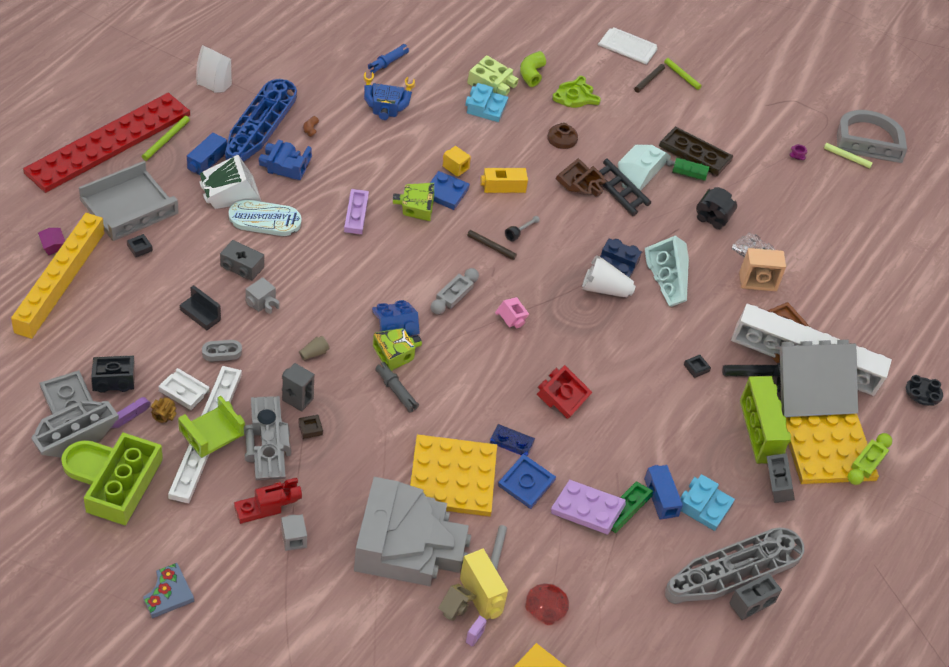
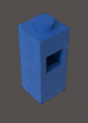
(206, 153)
(665, 494)

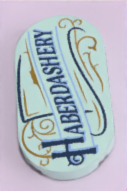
(265, 217)

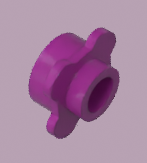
(798, 152)

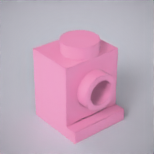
(512, 312)

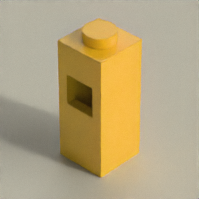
(504, 180)

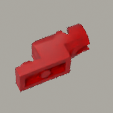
(268, 500)

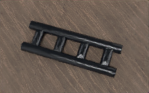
(630, 187)

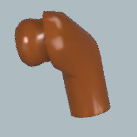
(309, 124)

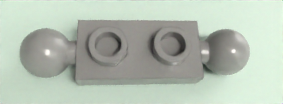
(454, 291)

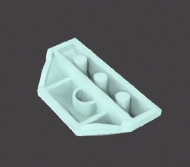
(642, 164)

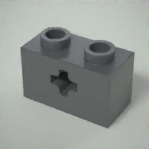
(242, 260)
(298, 386)

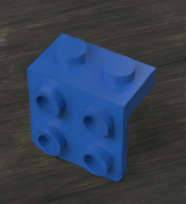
(397, 316)

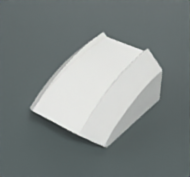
(213, 70)

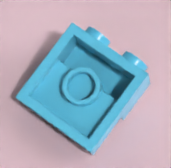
(485, 102)
(706, 502)

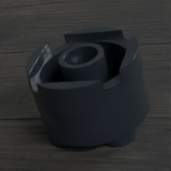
(716, 207)

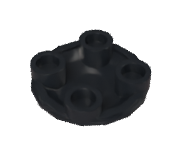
(924, 390)

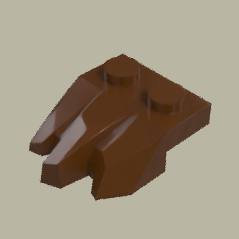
(581, 179)

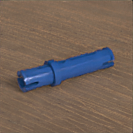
(384, 60)

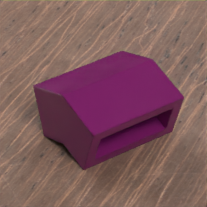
(51, 240)

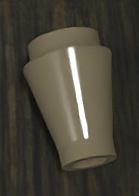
(315, 348)

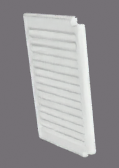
(628, 45)

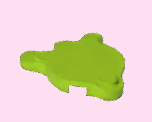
(576, 94)

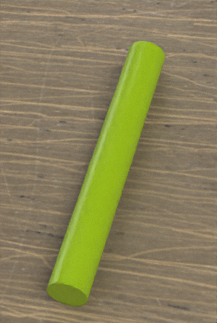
(682, 73)

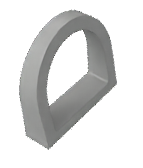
(869, 147)

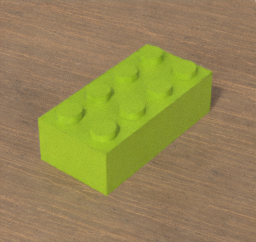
(764, 418)

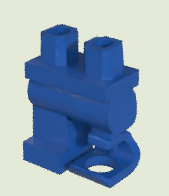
(285, 160)

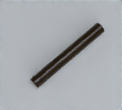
(649, 78)
(487, 242)

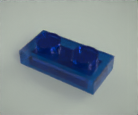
(512, 440)

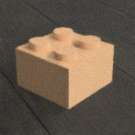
(762, 269)

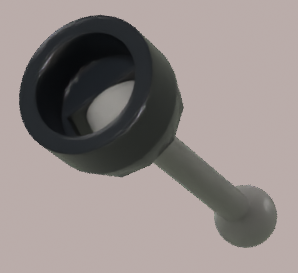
(513, 232)

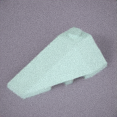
(670, 268)

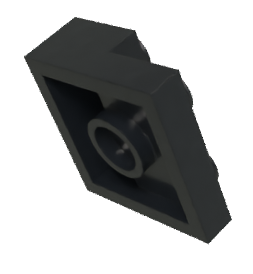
(113, 373)

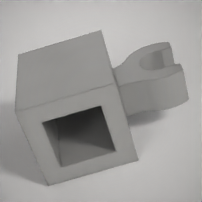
(261, 296)

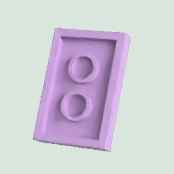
(588, 507)

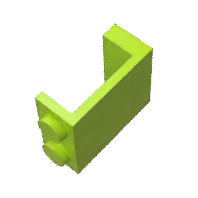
(213, 428)

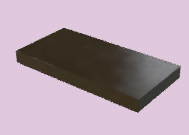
(696, 150)

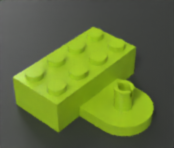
(115, 474)

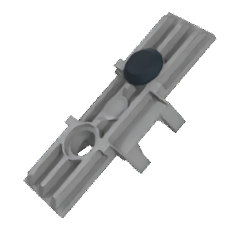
(274, 436)

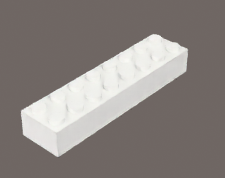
(765, 330)

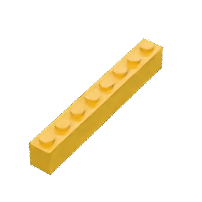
(57, 276)

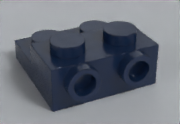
(621, 256)

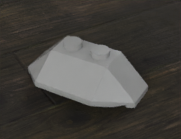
(75, 423)

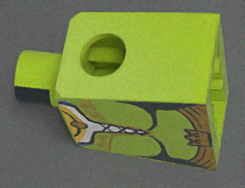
(395, 347)

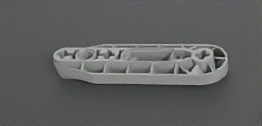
(770, 553)

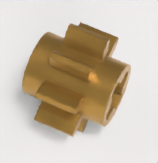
(163, 410)

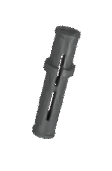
(392, 380)

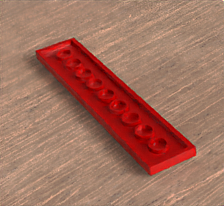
(105, 142)

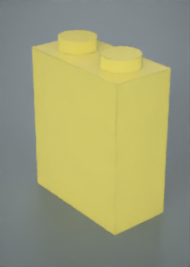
(483, 580)

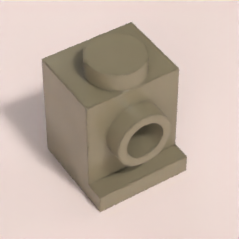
(456, 601)

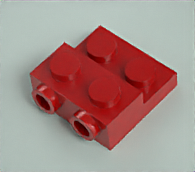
(564, 391)

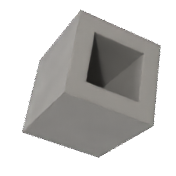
(294, 532)

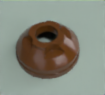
(562, 139)

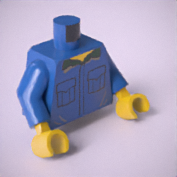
(387, 99)

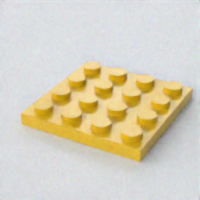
(826, 447)
(455, 473)

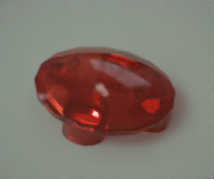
(547, 603)

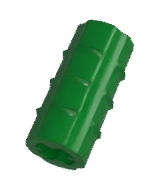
(690, 169)

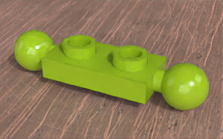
(869, 458)

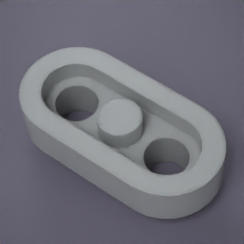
(222, 350)

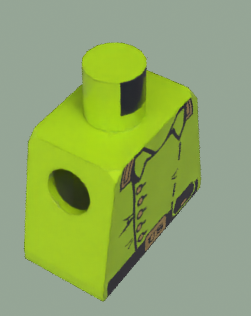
(416, 200)

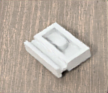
(184, 389)

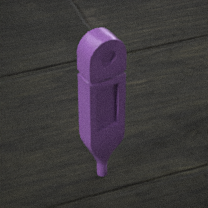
(131, 411)

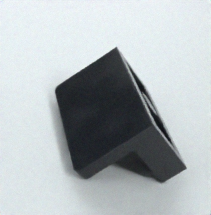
(201, 308)

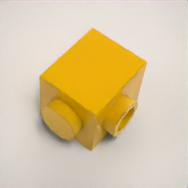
(456, 161)

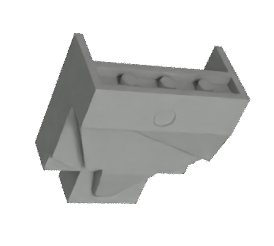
(408, 535)

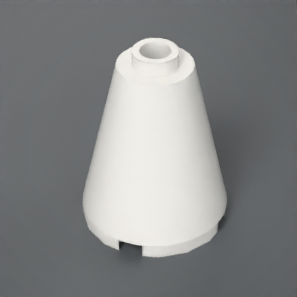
(607, 279)

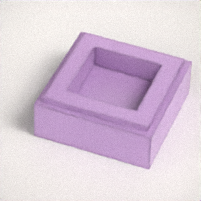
(476, 631)

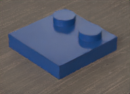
(448, 190)
(526, 481)

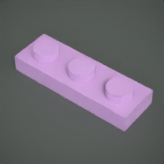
(356, 211)

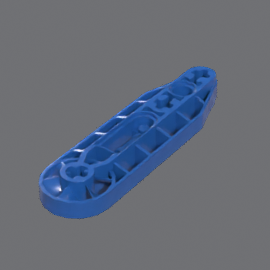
(271, 101)

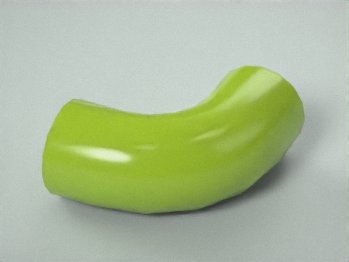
(529, 66)

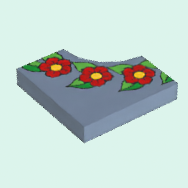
(169, 593)

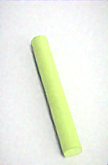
(848, 155)

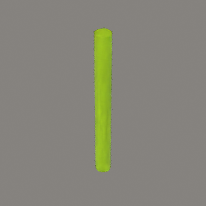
(165, 138)

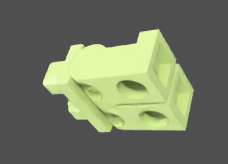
(493, 74)

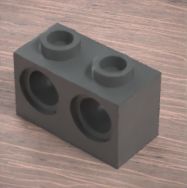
(780, 478)
(755, 596)

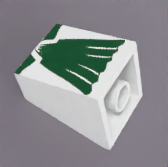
(228, 183)

